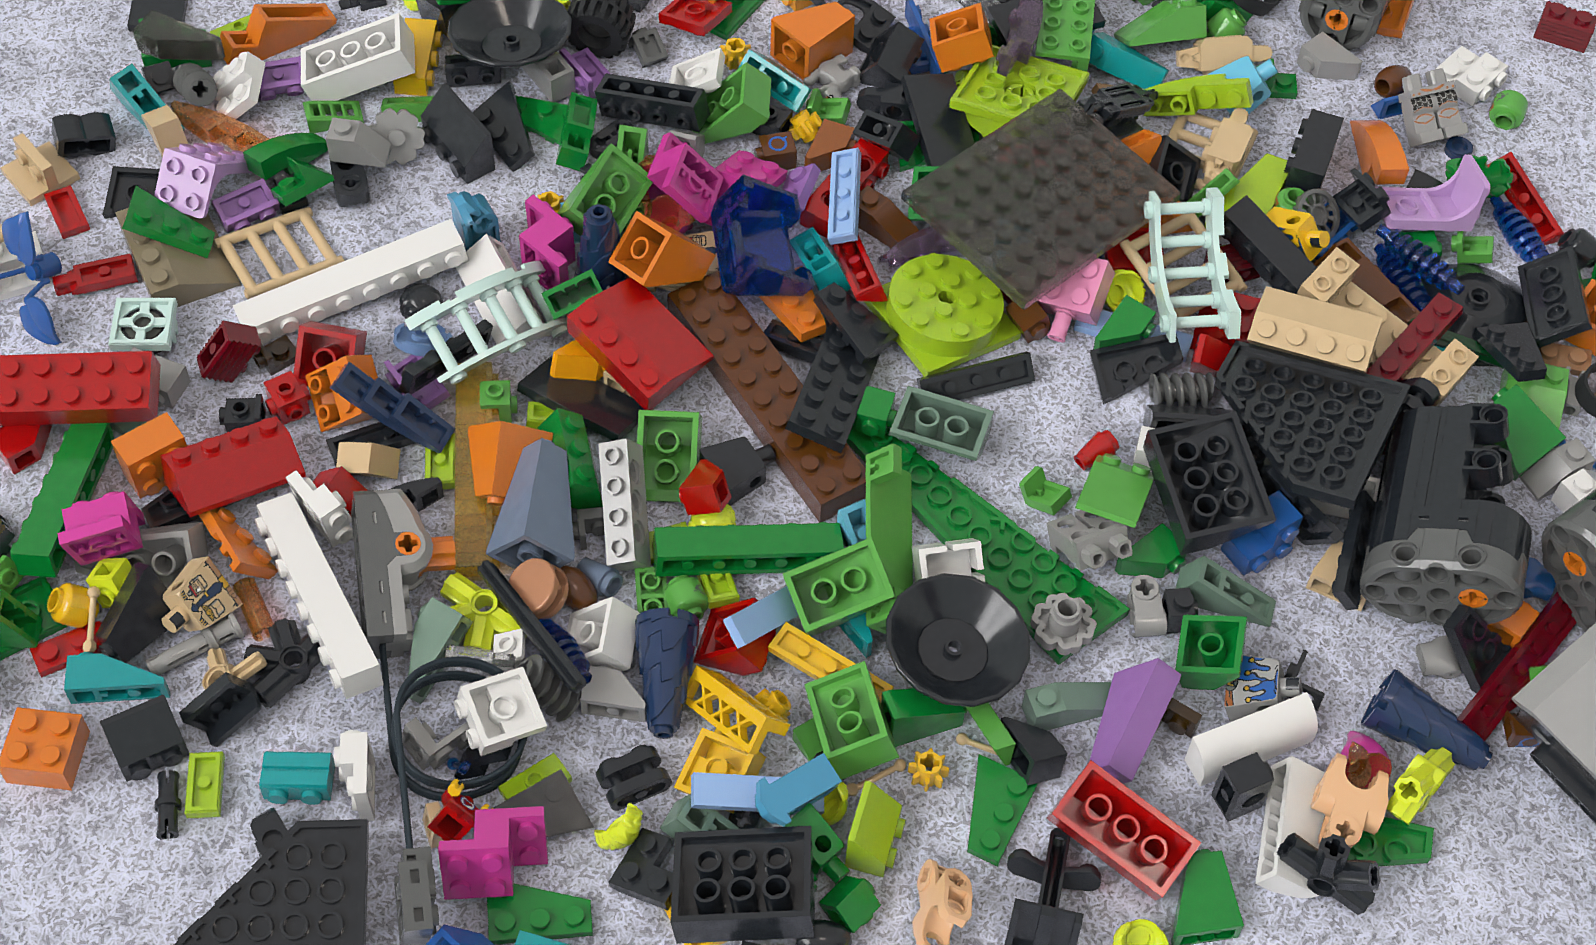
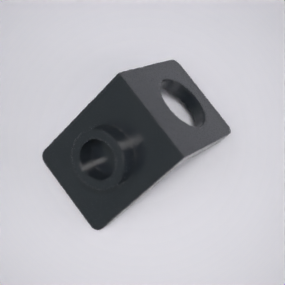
(1293, 671)

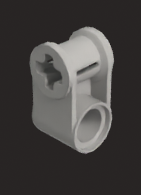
(1146, 607)

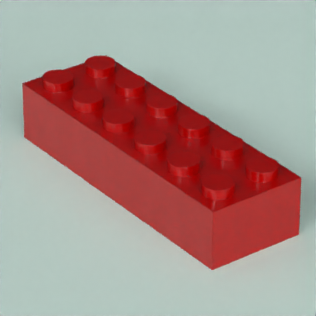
(79, 388)

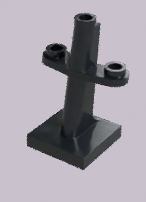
(1044, 921)

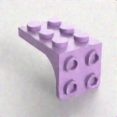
(192, 173)
(1440, 208)

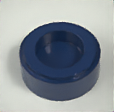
(1457, 147)

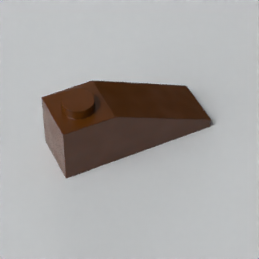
(883, 218)

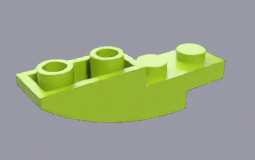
(1200, 92)

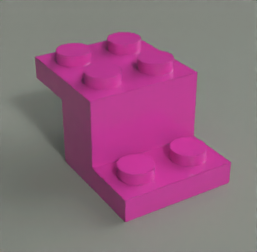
(745, 163)
(685, 177)
(547, 240)
(101, 528)
(486, 863)

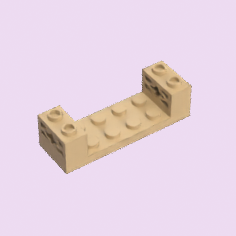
(1333, 285)

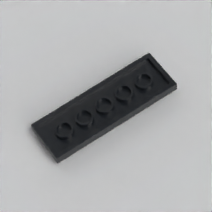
(831, 393)

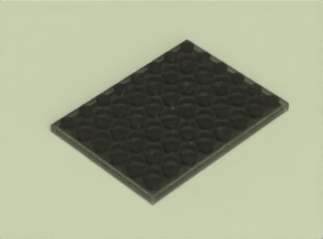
(1039, 197)

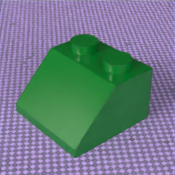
(1210, 650)

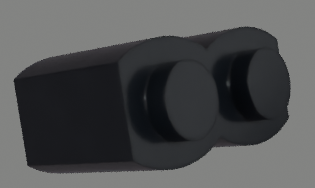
(83, 134)

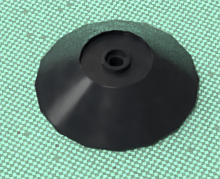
(509, 31)
(1486, 300)
(960, 615)

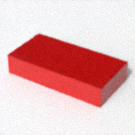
(66, 212)

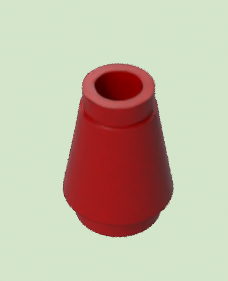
(1099, 444)

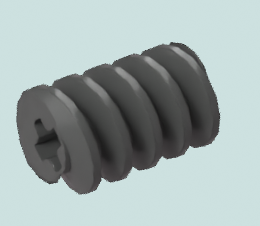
(195, 84)
(1181, 389)
(549, 688)

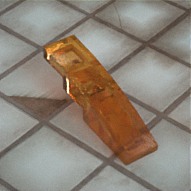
(217, 127)

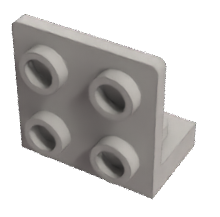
(420, 743)

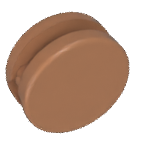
(540, 586)

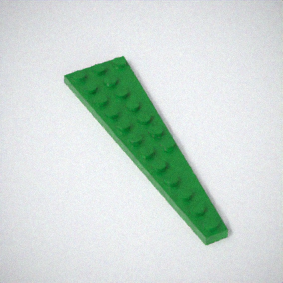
(1010, 554)

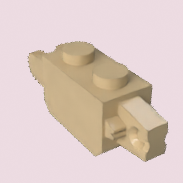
(1215, 52)
(1228, 145)

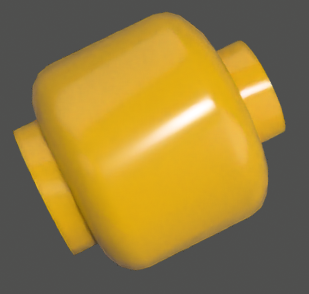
(70, 605)

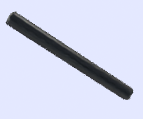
(532, 627)

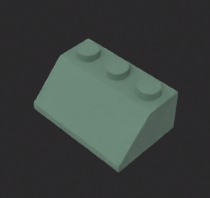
(942, 423)

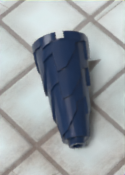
(597, 245)
(665, 663)
(1412, 716)

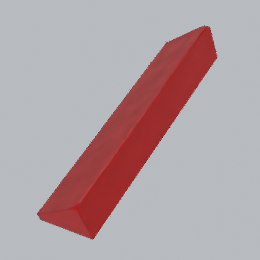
(1531, 203)
(859, 271)

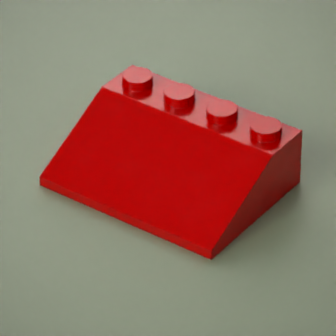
(637, 341)

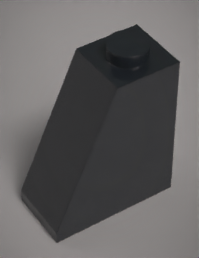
(134, 615)

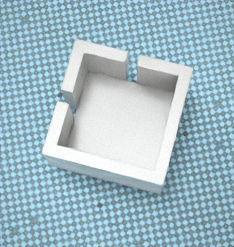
(952, 558)

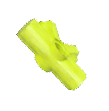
(468, 600)
(1419, 783)

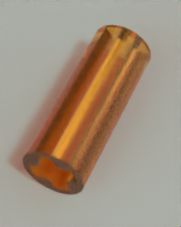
(253, 607)

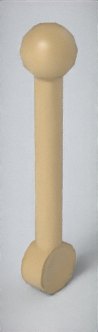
(90, 645)
(962, 739)
(899, 765)

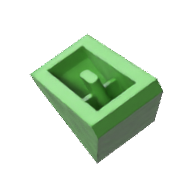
(633, 142)

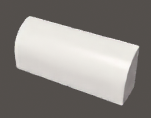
(485, 259)
(1265, 732)
(1288, 812)

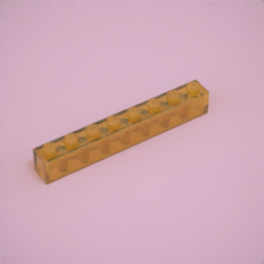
(472, 514)

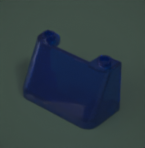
(754, 240)

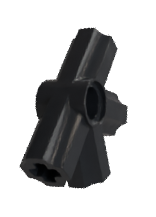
(287, 650)
(1330, 871)

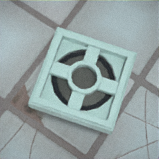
(142, 324)

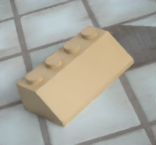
(1315, 329)

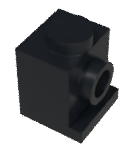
(778, 122)
(242, 412)
(1176, 604)

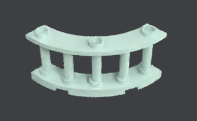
(1215, 270)
(486, 291)

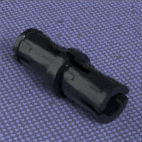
(167, 804)

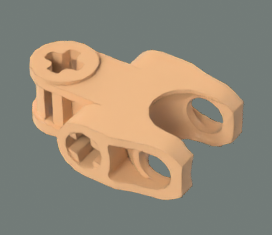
(1349, 808)
(943, 900)

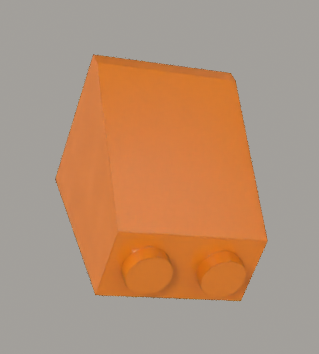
(811, 37)
(659, 254)
(495, 454)

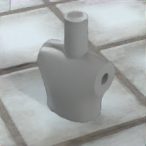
(1438, 658)

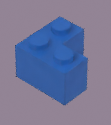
(1260, 546)

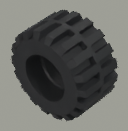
(601, 26)

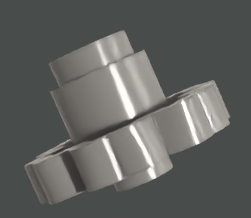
(401, 132)
(1063, 624)

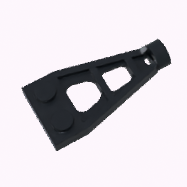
(873, 23)

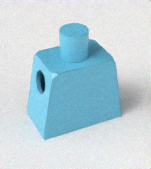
(1258, 75)

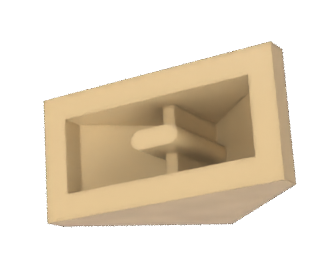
(164, 128)
(369, 459)

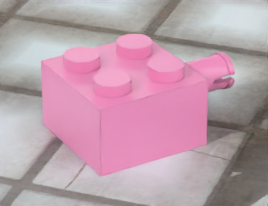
(1078, 298)

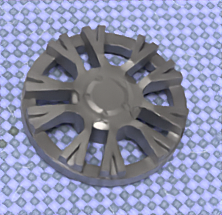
(1318, 210)

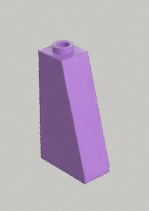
(1132, 716)

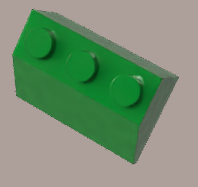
(571, 435)

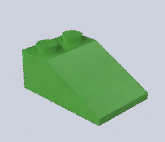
(1166, 23)
(738, 104)
(609, 182)
(1546, 393)
(669, 450)
(1116, 490)
(838, 587)
(851, 721)

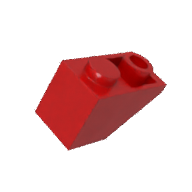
(23, 445)
(704, 489)

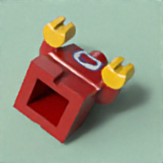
(457, 814)

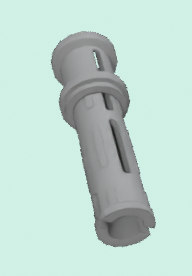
(188, 649)

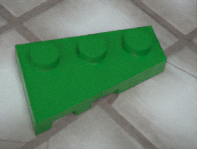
(996, 809)

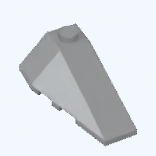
(165, 550)

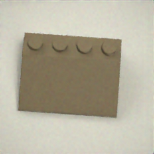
(178, 273)

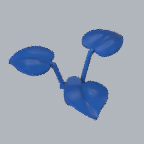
(20, 242)

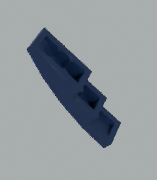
(393, 409)

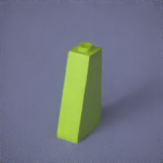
(1260, 183)

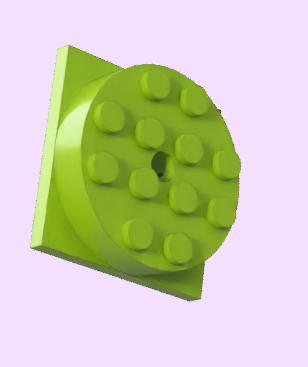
(995, 99)
(944, 312)

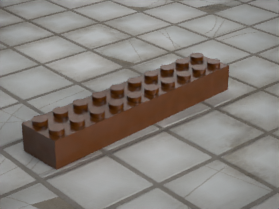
(765, 395)

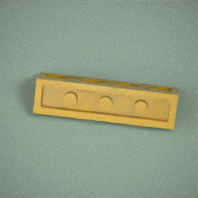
(813, 656)
(733, 699)

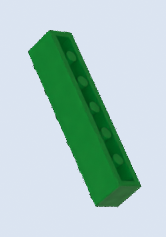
(70, 479)
(742, 548)

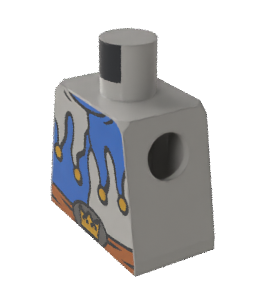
(1258, 687)

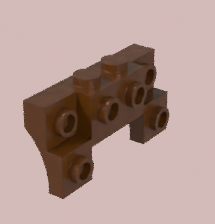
(1374, 282)

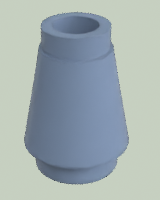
(604, 578)

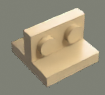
(37, 170)

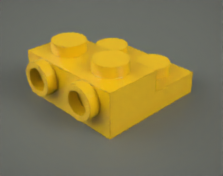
(717, 754)

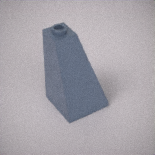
(536, 510)

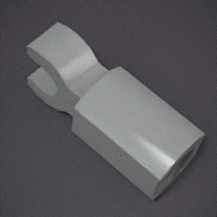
(1571, 404)

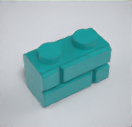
(297, 777)

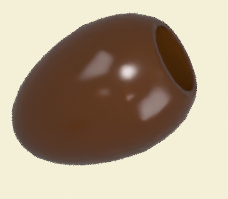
(1389, 80)
(581, 589)

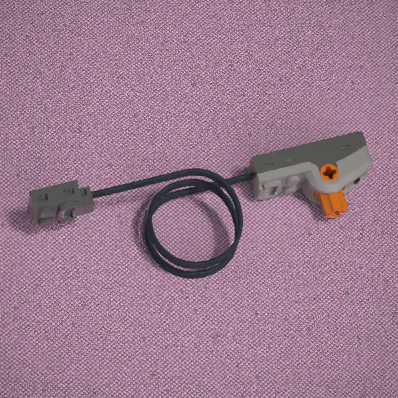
(390, 561)

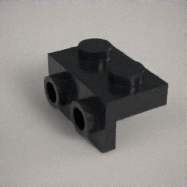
(463, 72)
(1363, 201)
(222, 708)

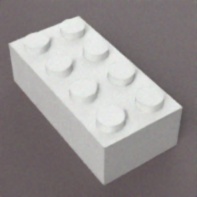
(358, 60)

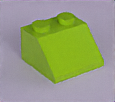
(874, 831)

